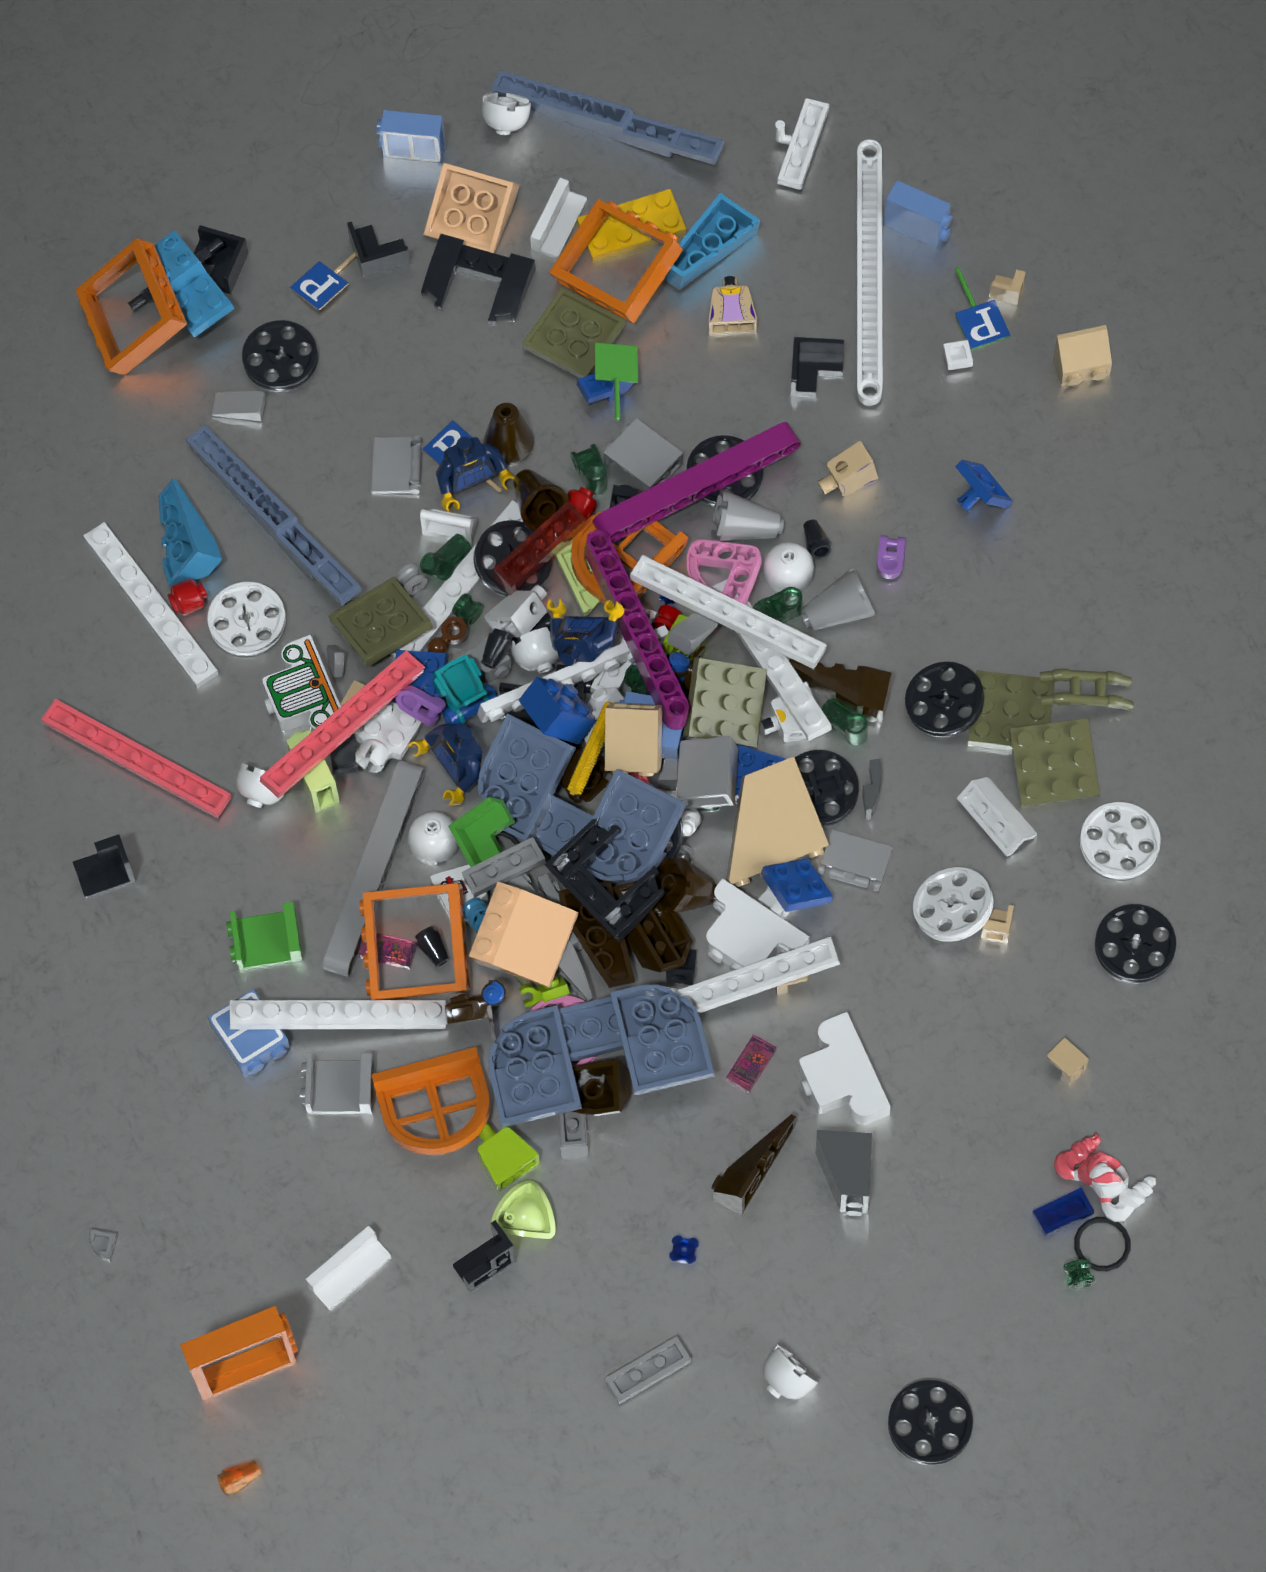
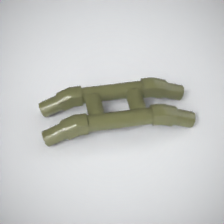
(1075, 696)

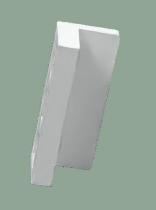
(557, 220)
(996, 815)
(348, 1268)

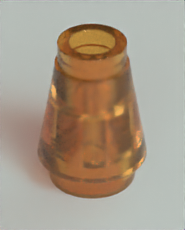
(238, 1477)

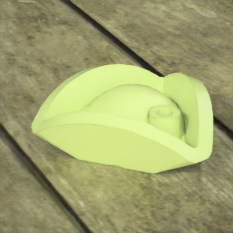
(525, 1212)

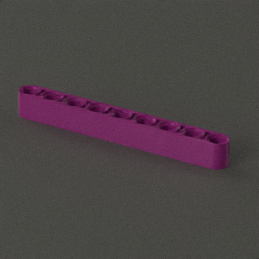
(697, 482)
(635, 617)

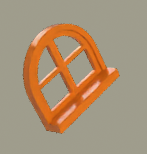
(666, 556)
(427, 1076)

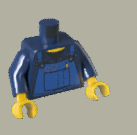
(469, 465)
(582, 637)
(458, 755)

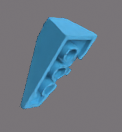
(188, 542)

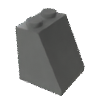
(846, 1166)

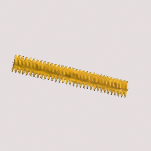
(589, 755)

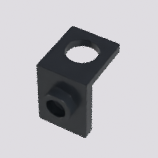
(344, 758)
(683, 974)

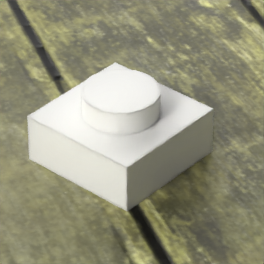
(957, 355)

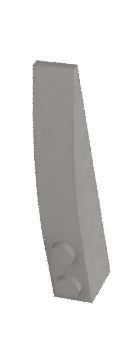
(569, 965)

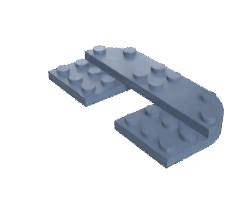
(524, 773)
(535, 1050)

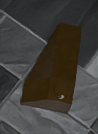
(603, 950)

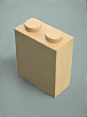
(633, 738)

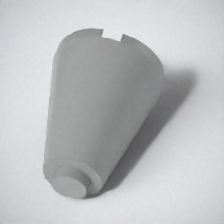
(743, 519)
(838, 604)

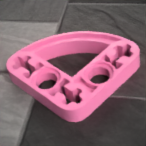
(743, 561)

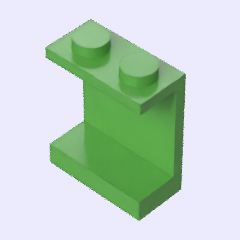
(265, 938)

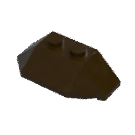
(659, 939)

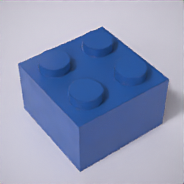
(557, 710)

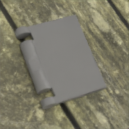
(396, 465)
(855, 859)

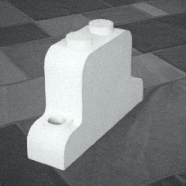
(748, 930)

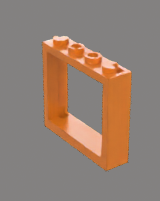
(648, 283)
(171, 315)
(459, 943)
(236, 1338)

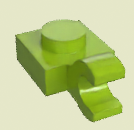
(542, 993)

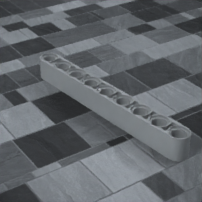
(374, 865)

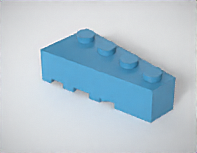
(711, 239)

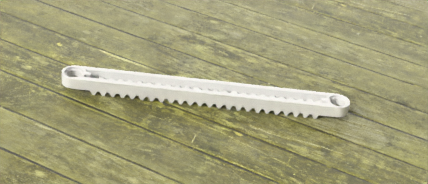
(869, 272)

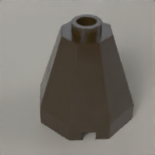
(596, 780)
(684, 886)

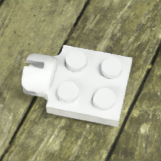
(385, 737)

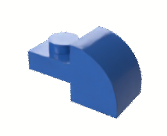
(596, 390)

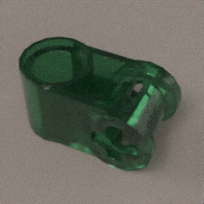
(588, 466)
(776, 606)

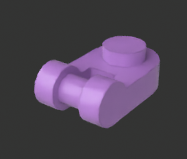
(890, 563)
(412, 699)

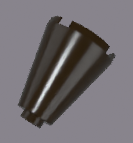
(509, 433)
(537, 498)

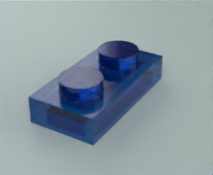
(1063, 1212)

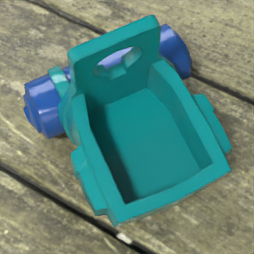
(462, 689)

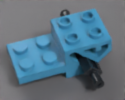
(195, 290)

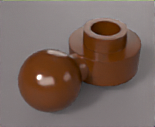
(439, 644)

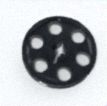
(285, 364)
(707, 450)
(499, 553)
(951, 707)
(846, 804)
(1131, 931)
(923, 1433)

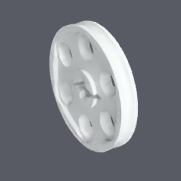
(256, 613)
(1120, 829)
(958, 912)

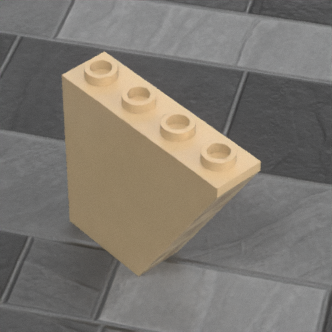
(773, 822)

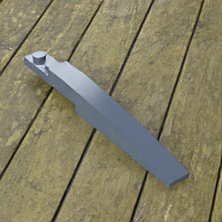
(609, 119)
(273, 516)

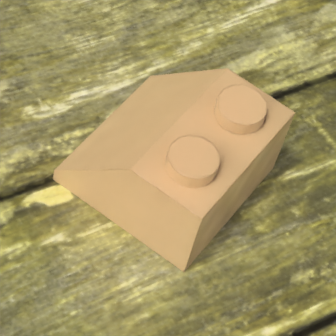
(1082, 356)

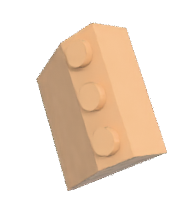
(471, 207)
(523, 934)

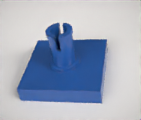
(982, 486)

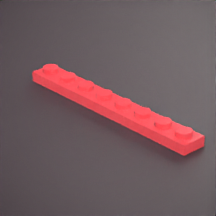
(341, 724)
(136, 758)

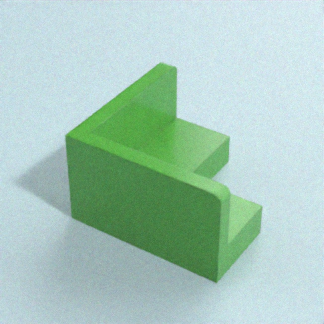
(478, 827)

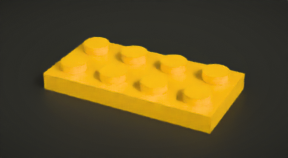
(617, 238)

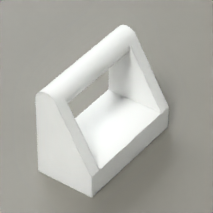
(447, 524)

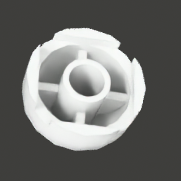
(506, 112)
(788, 566)
(535, 651)
(250, 786)
(431, 838)
(787, 1375)

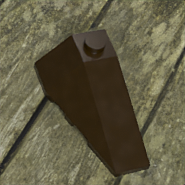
(859, 690)
(602, 1087)
(746, 1174)

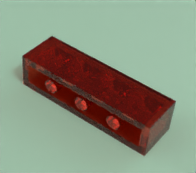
(539, 548)

